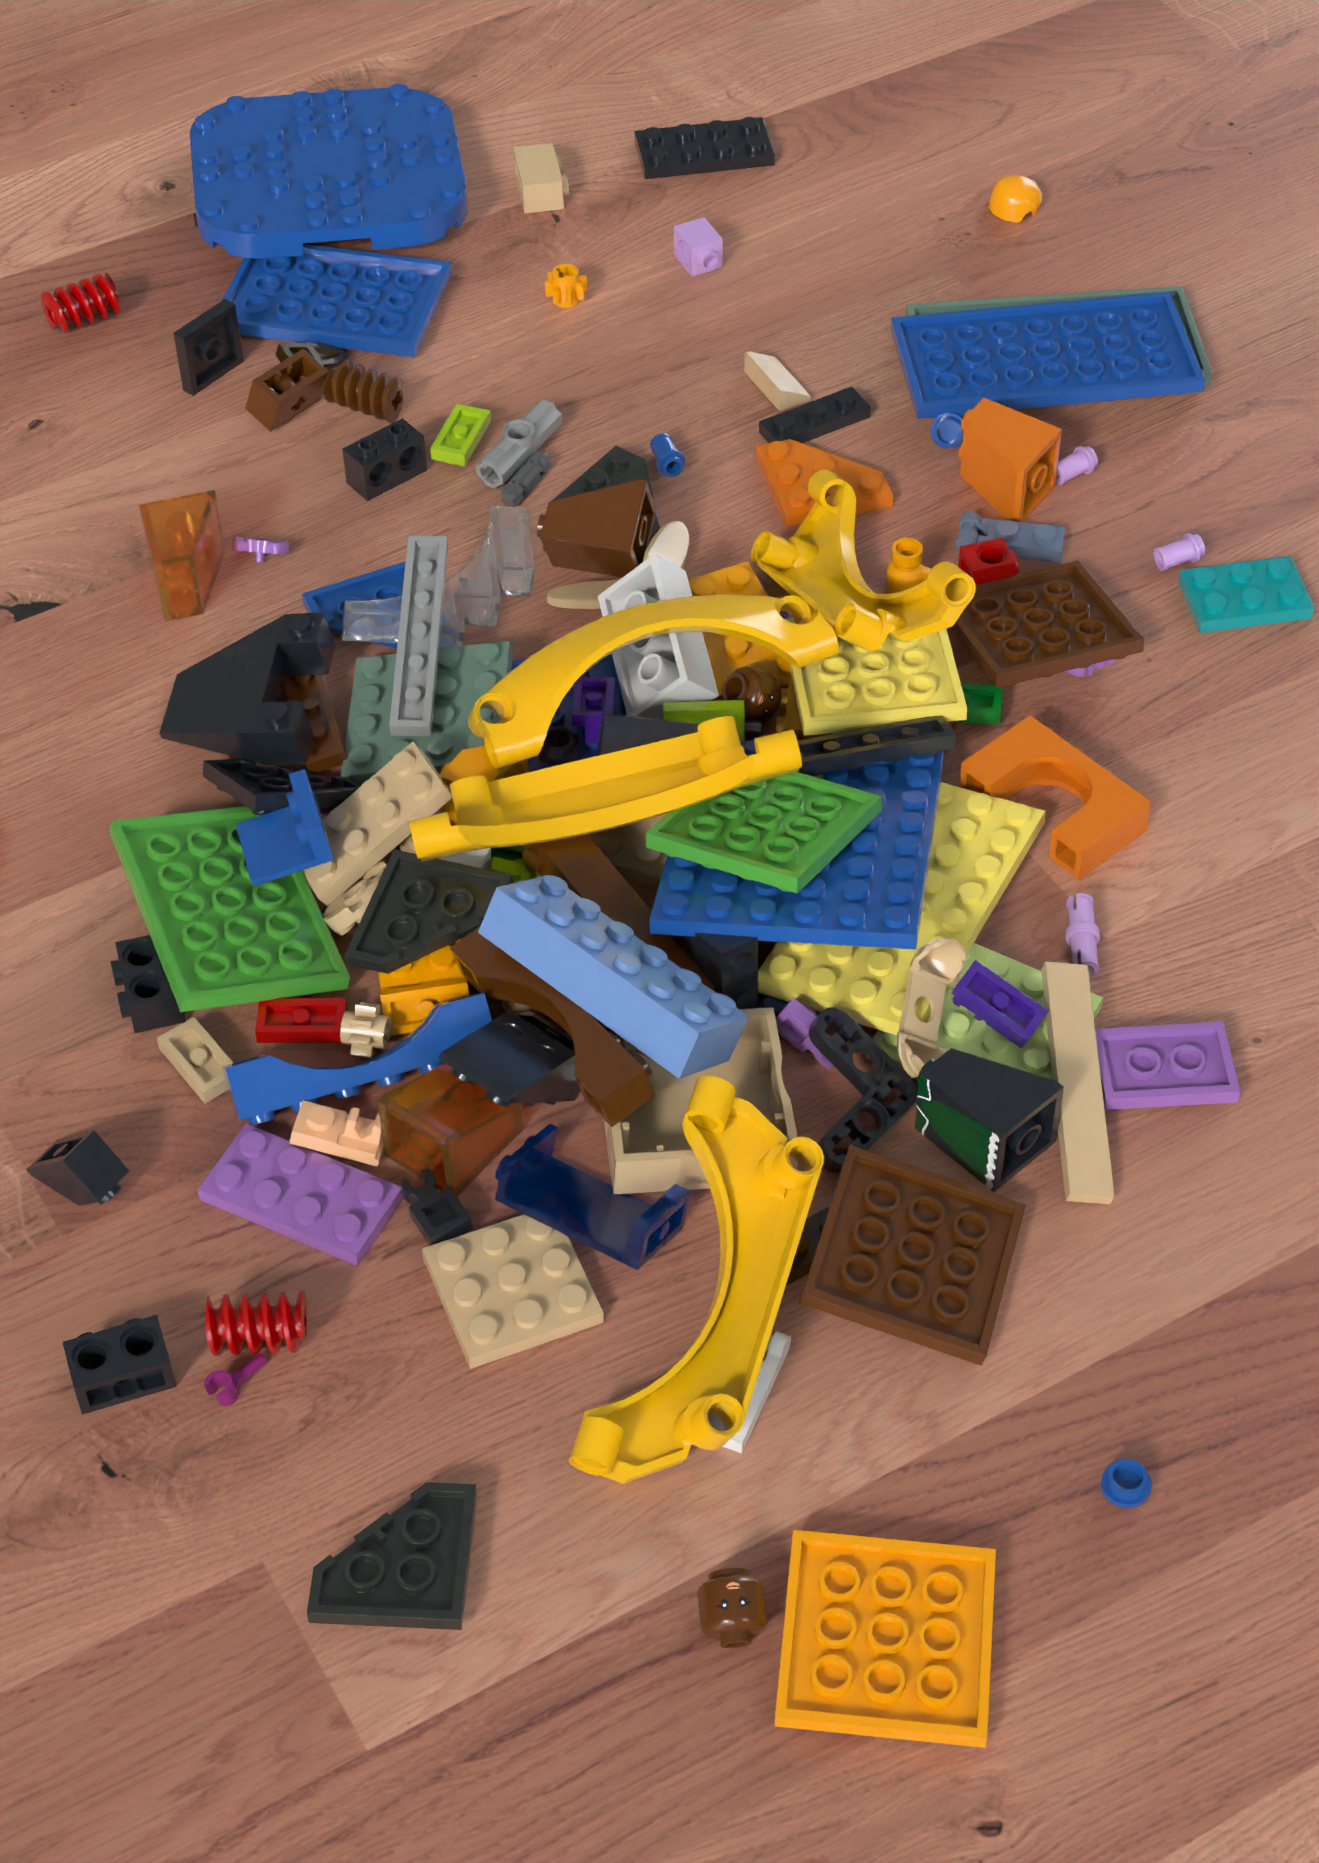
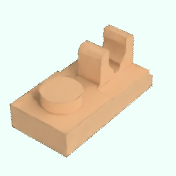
(338, 1133)

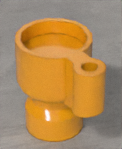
(906, 566)

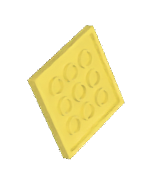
(879, 686)

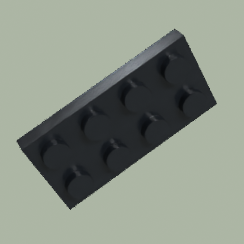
(704, 147)

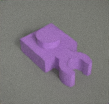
(794, 1026)

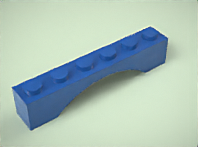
(270, 1084)

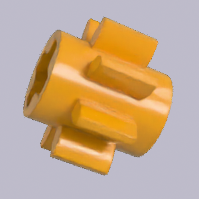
(566, 285)

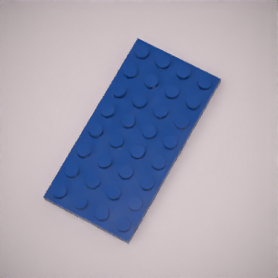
(1046, 354)

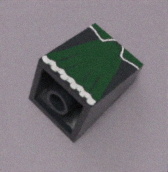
(987, 1114)

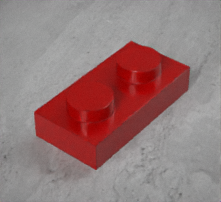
(300, 1020)

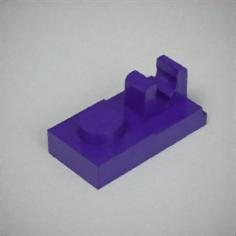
(591, 698)
(998, 1004)

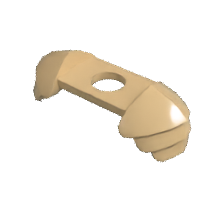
(930, 972)

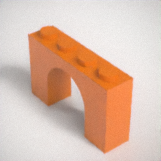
(1037, 756)

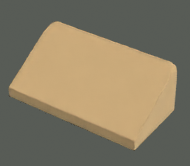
(774, 381)

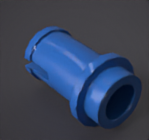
(669, 459)

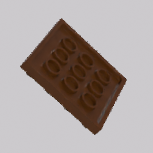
(1044, 625)
(914, 1255)

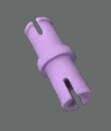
(1082, 932)

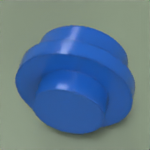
(947, 430)
(1126, 1483)

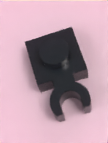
(436, 1213)

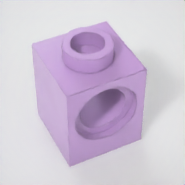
(698, 246)

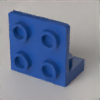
(287, 837)

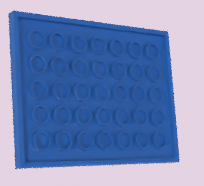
(860, 898)

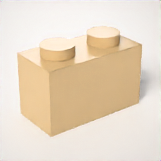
(540, 178)

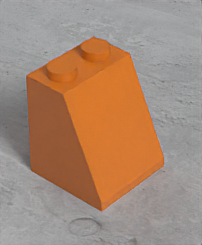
(1009, 458)

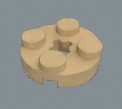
(351, 904)

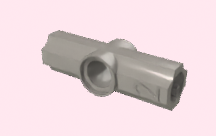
(518, 443)

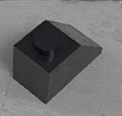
(80, 1169)

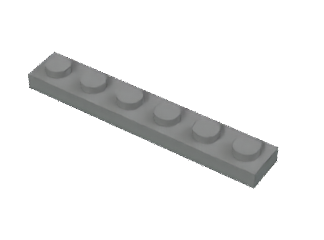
(419, 636)

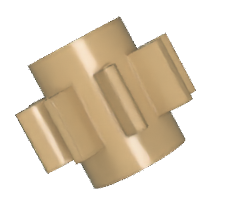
(365, 1029)

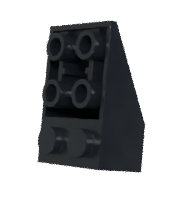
(517, 1060)

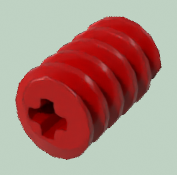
(81, 301)
(256, 1324)

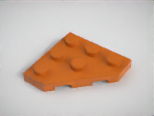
(790, 465)

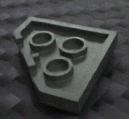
(612, 469)
(420, 910)
(402, 1566)

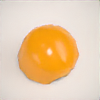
(1014, 198)

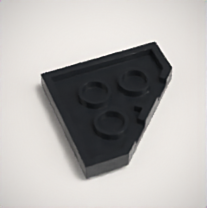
(266, 791)

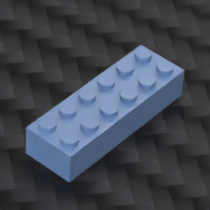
(614, 975)

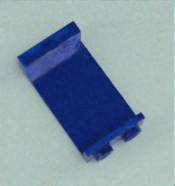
(586, 1206)

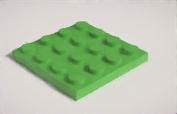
(769, 829)

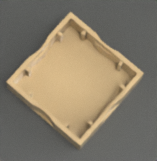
(649, 1144)

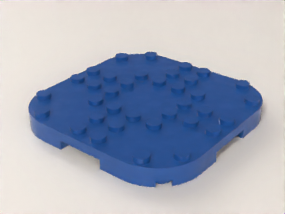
(326, 171)

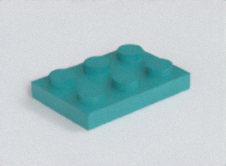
(1245, 594)

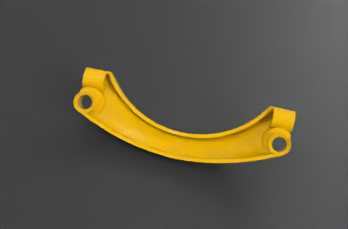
(536, 687)

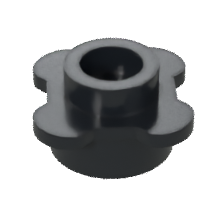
(559, 746)

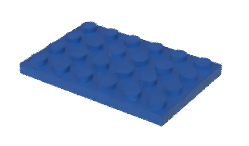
(340, 298)

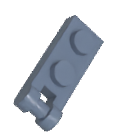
(1027, 540)

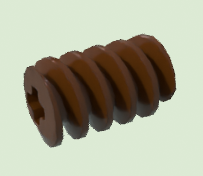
(364, 391)

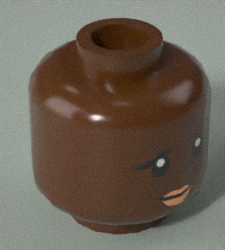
(758, 690)
(732, 1607)

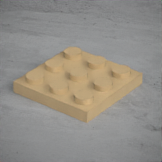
(511, 1288)

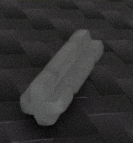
(525, 478)

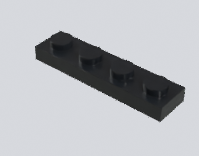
(875, 744)

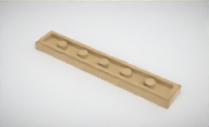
(1076, 1067)

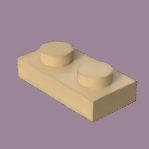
(196, 1058)

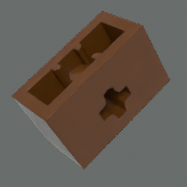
(286, 390)

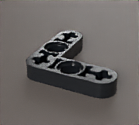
(872, 1085)

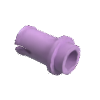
(1081, 461)
(1187, 549)

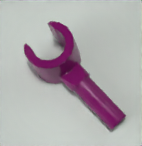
(221, 1378)

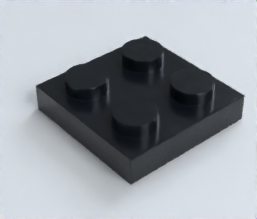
(208, 347)

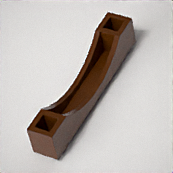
(606, 1072)

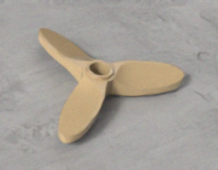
(669, 543)

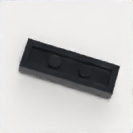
(816, 417)

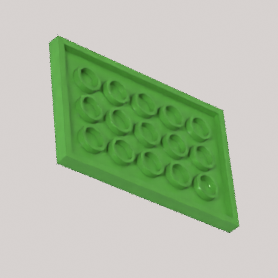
(214, 927)

